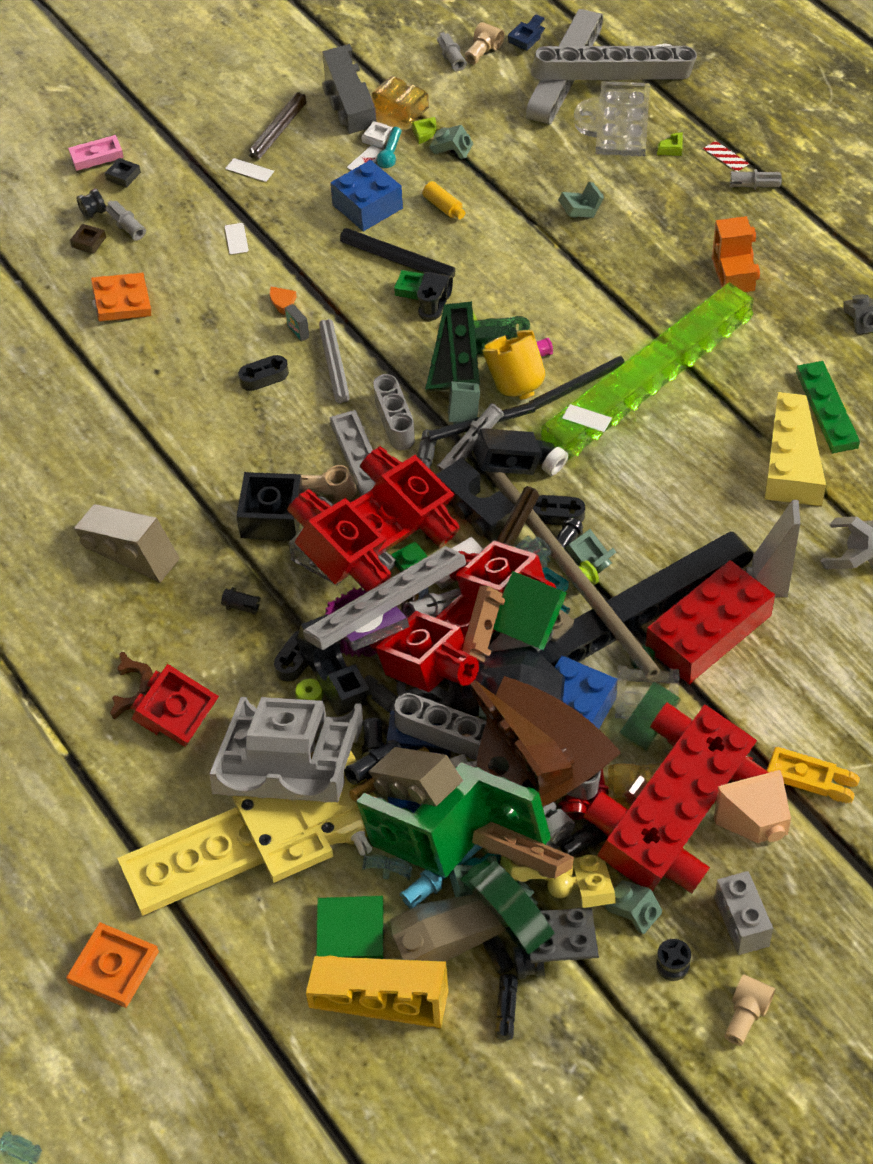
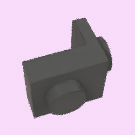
(862, 311)

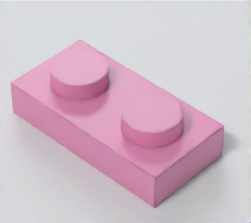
(95, 152)

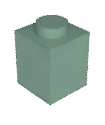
(463, 401)

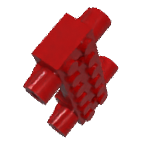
(352, 535)
(434, 645)
(651, 834)

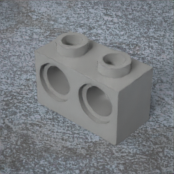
(743, 913)

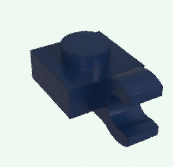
(528, 34)

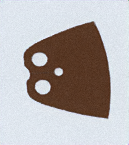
(562, 723)

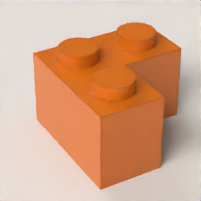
(734, 253)

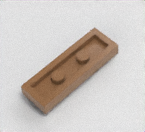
(523, 850)

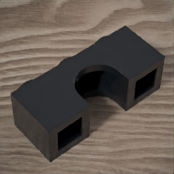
(484, 514)
(340, 683)

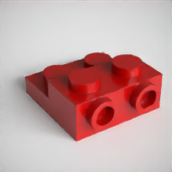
(173, 705)

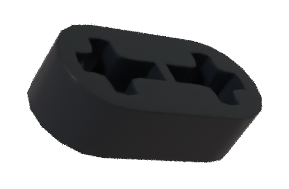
(263, 372)
(559, 508)
(290, 653)

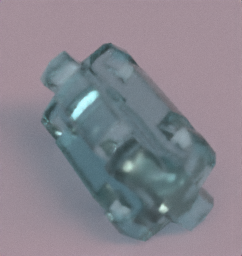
(20, 1148)

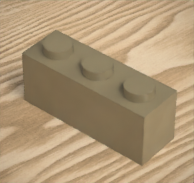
(415, 776)

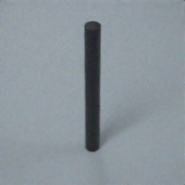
(577, 382)
(463, 427)

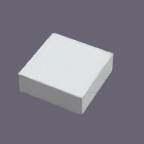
(377, 135)

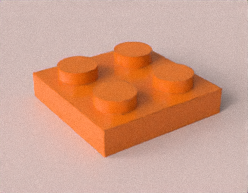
(121, 296)
(112, 964)

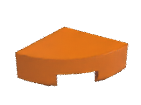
(282, 298)

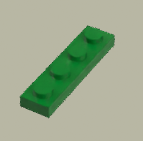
(827, 407)

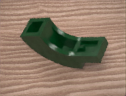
(509, 904)

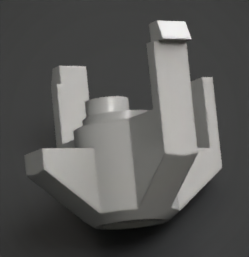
(859, 544)

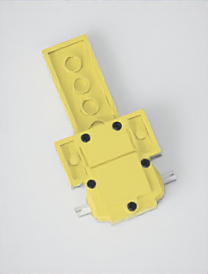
(257, 831)

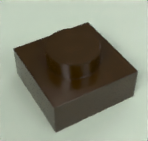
(88, 238)

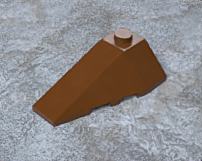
(532, 749)

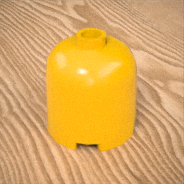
(515, 364)

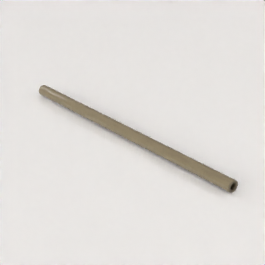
(580, 581)

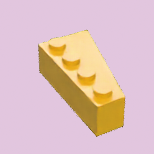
(380, 988)

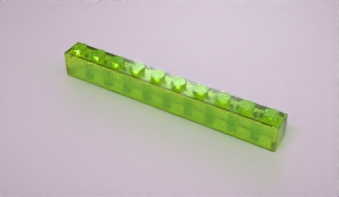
(653, 367)

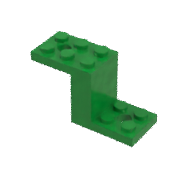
(443, 833)

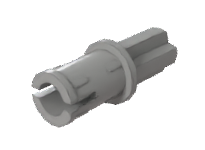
(451, 52)
(755, 179)
(125, 220)

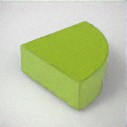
(424, 129)
(672, 145)

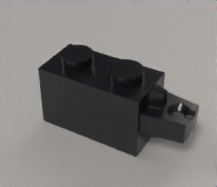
(510, 451)

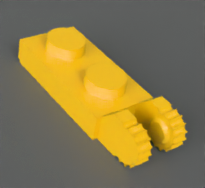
(813, 774)

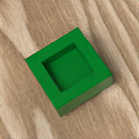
(408, 284)
(408, 556)

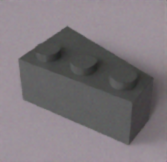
(346, 91)

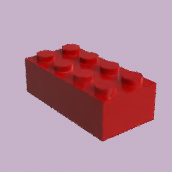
(710, 621)

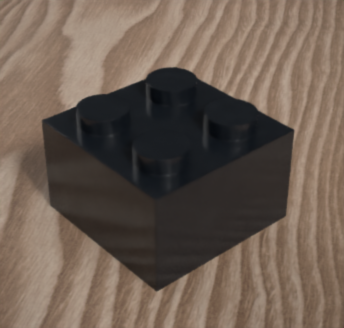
(265, 503)

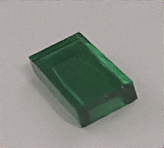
(638, 724)

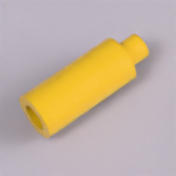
(443, 200)

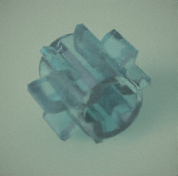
(536, 546)

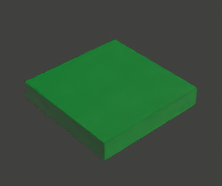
(529, 610)
(350, 927)

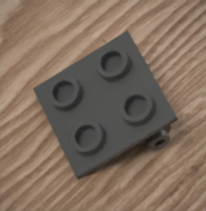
(572, 938)

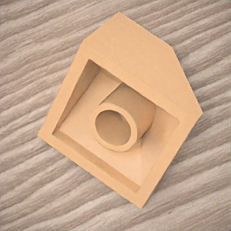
(754, 807)

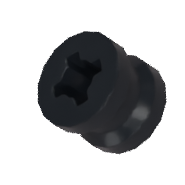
(91, 203)
(673, 951)
(524, 966)

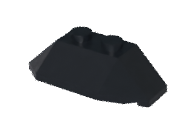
(517, 663)

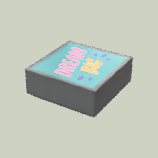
(297, 322)

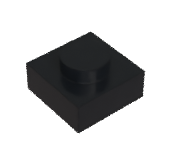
(122, 172)

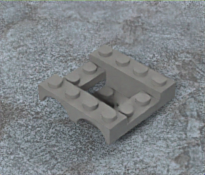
(270, 751)

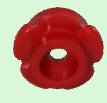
(574, 807)

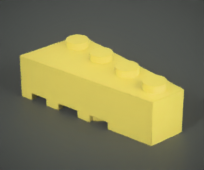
(794, 456)

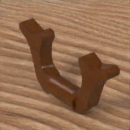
(127, 666)

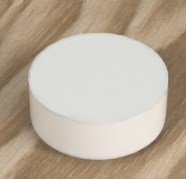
(555, 461)

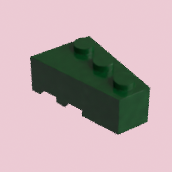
(454, 349)

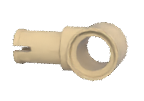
(485, 38)
(334, 482)
(750, 1001)

